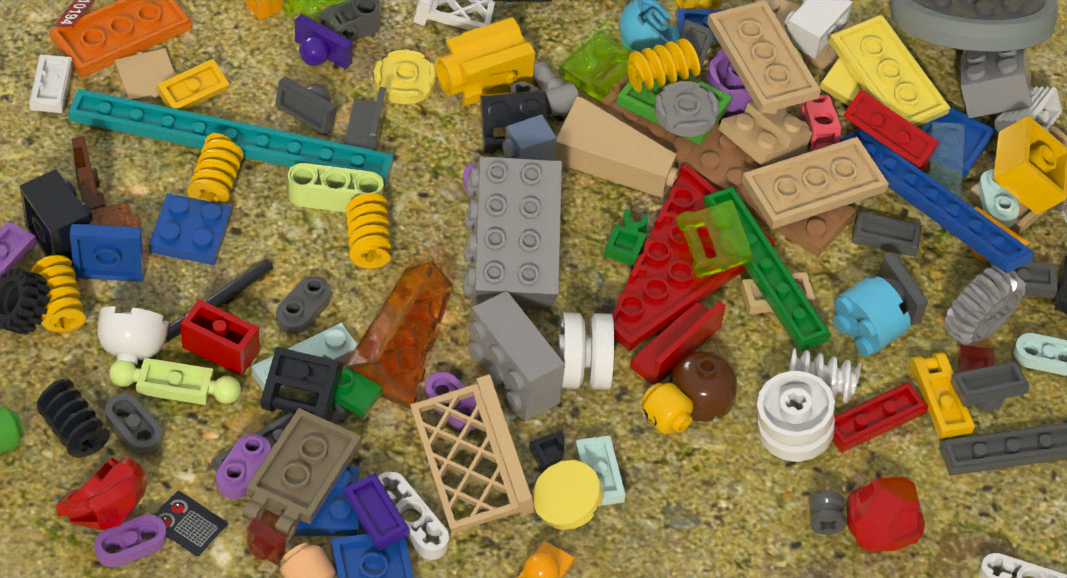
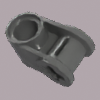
(353, 19)

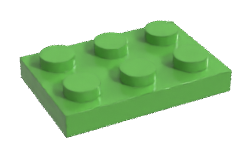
(644, 102)

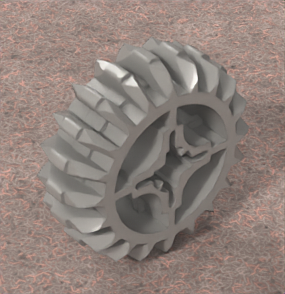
(984, 306)

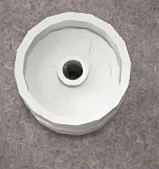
(587, 351)
(796, 416)

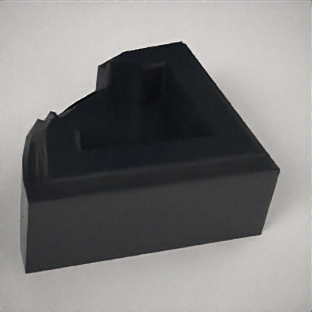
(548, 450)

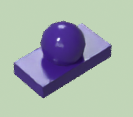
(321, 44)
(376, 512)

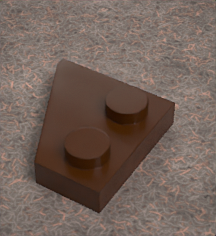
(86, 177)

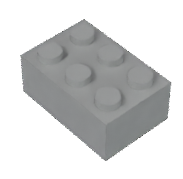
(515, 356)

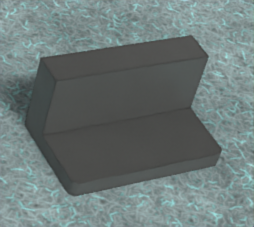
(366, 122)

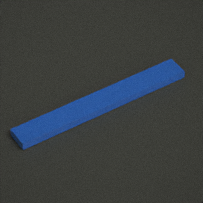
(945, 207)

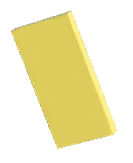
(888, 70)

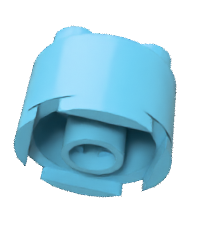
(871, 315)

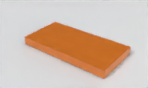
(119, 32)

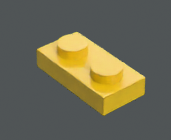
(193, 86)

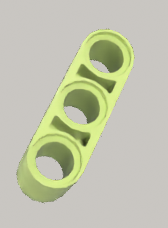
(329, 186)

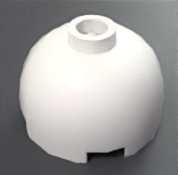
(131, 334)

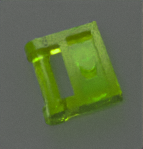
(592, 61)
(726, 236)

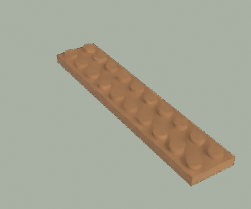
(723, 166)

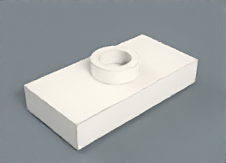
(51, 83)

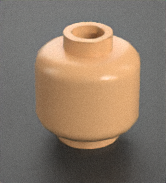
(307, 562)

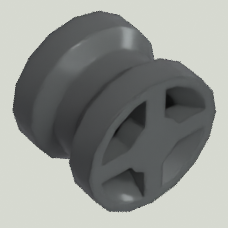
(827, 513)

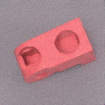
(822, 121)

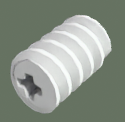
(840, 379)

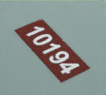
(74, 13)

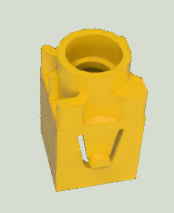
(485, 61)

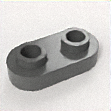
(307, 304)
(136, 426)

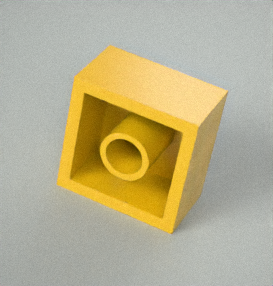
(1031, 165)

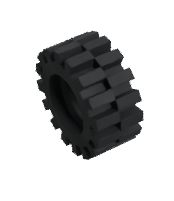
(22, 300)

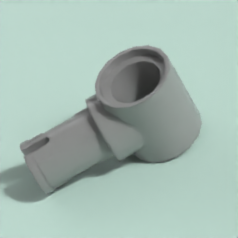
(558, 95)

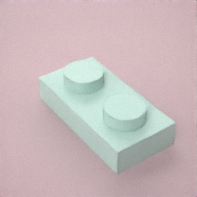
(600, 456)

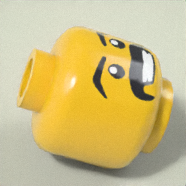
(667, 408)

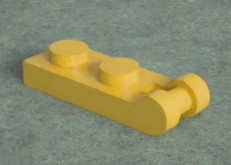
(943, 403)

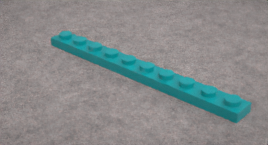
(193, 128)

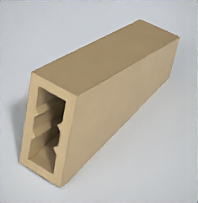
(613, 150)

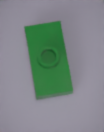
(356, 392)

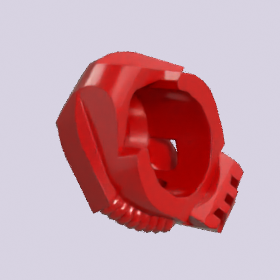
(106, 496)
(885, 515)

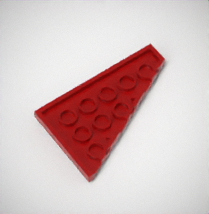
(663, 275)

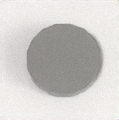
(686, 109)

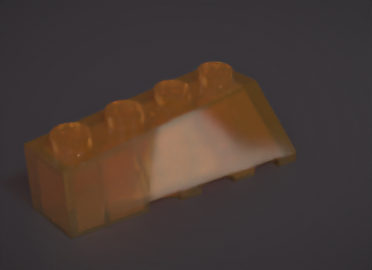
(403, 333)

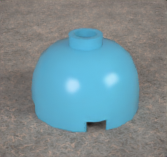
(646, 25)

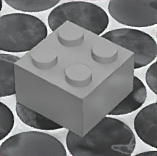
(995, 81)

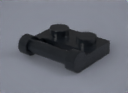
(508, 109)
(302, 373)

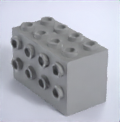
(514, 231)

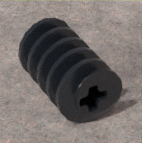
(72, 419)

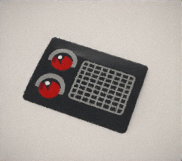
(190, 523)

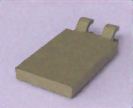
(300, 472)

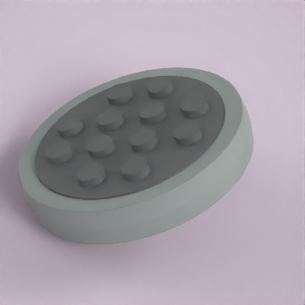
(977, 23)

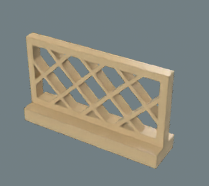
(503, 454)

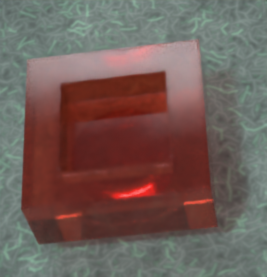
(974, 358)
(265, 542)

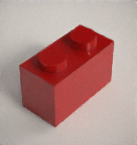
(220, 337)

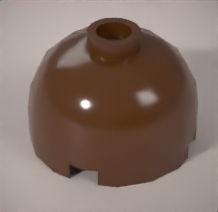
(707, 382)

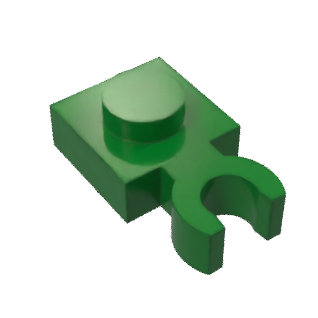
(627, 240)

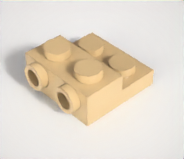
(767, 135)

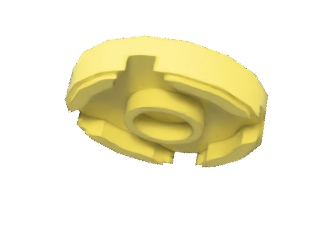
(405, 76)
(567, 494)

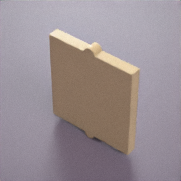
(143, 72)

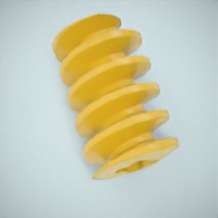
(662, 62)
(215, 169)
(368, 231)
(65, 308)

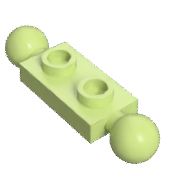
(175, 381)

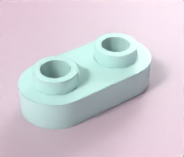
(995, 197)
(1045, 353)

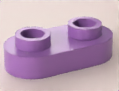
(447, 383)
(243, 463)
(129, 540)

